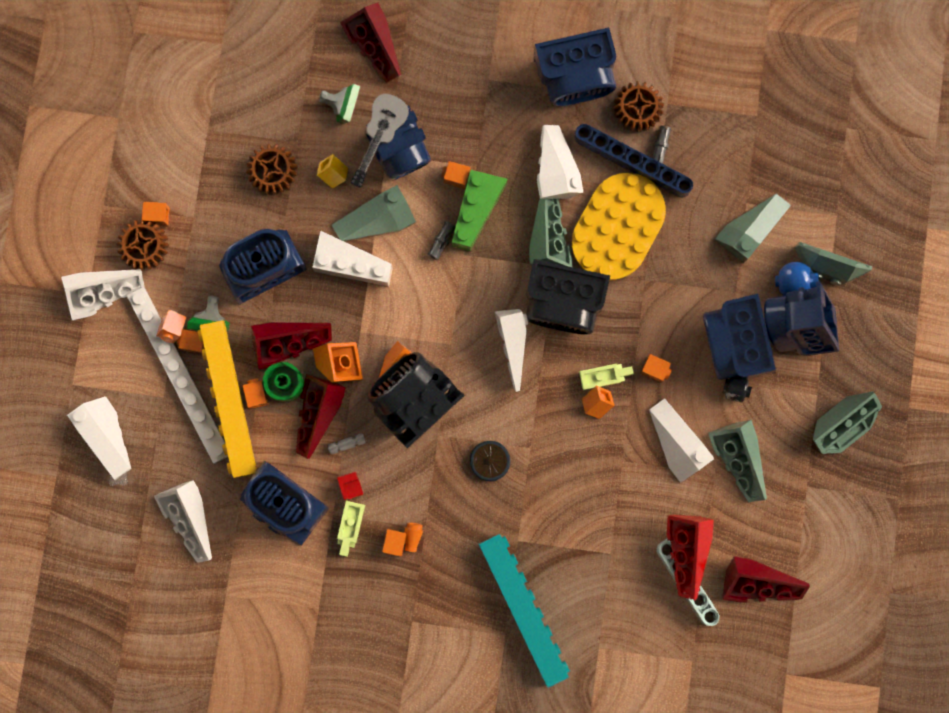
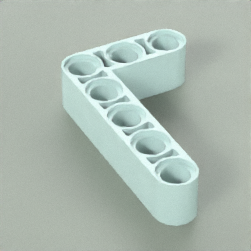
(706, 605)

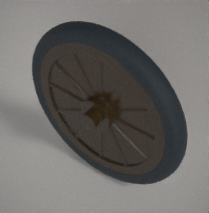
(490, 461)

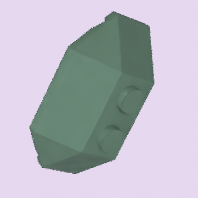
(830, 265)
(846, 422)

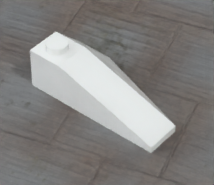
(558, 171)
(94, 290)
(513, 331)
(100, 429)
(680, 445)
(186, 511)

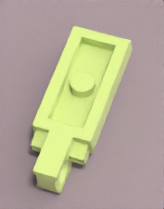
(604, 376)
(350, 526)

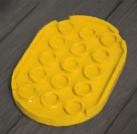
(618, 225)

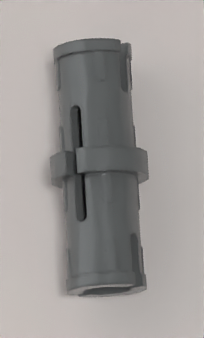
(661, 144)
(441, 240)

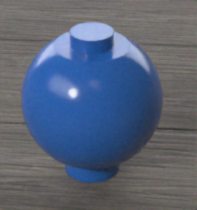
(794, 276)

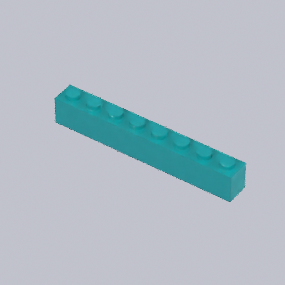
(524, 611)

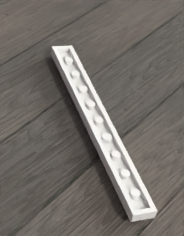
(179, 376)

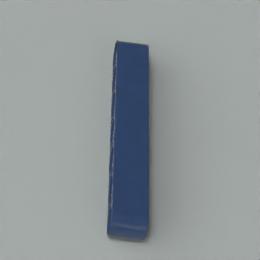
(628, 152)

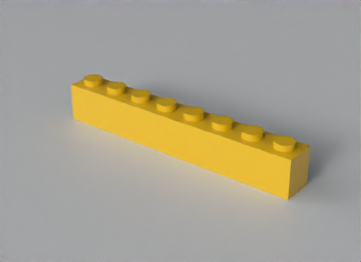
(228, 399)

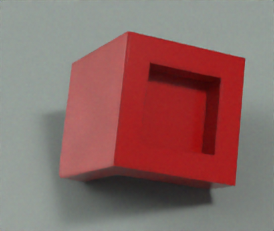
(350, 486)

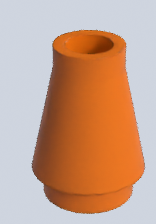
(413, 536)

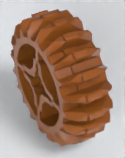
(638, 122)
(268, 176)
(126, 248)

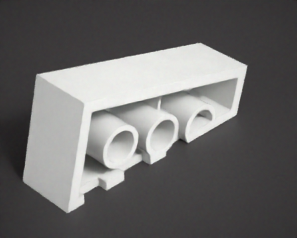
(346, 261)

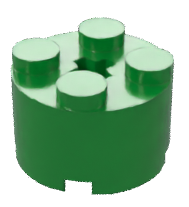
(272, 384)

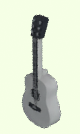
(387, 116)

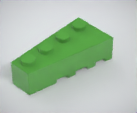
(477, 204)

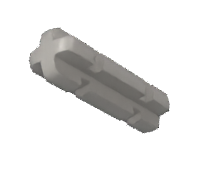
(346, 443)

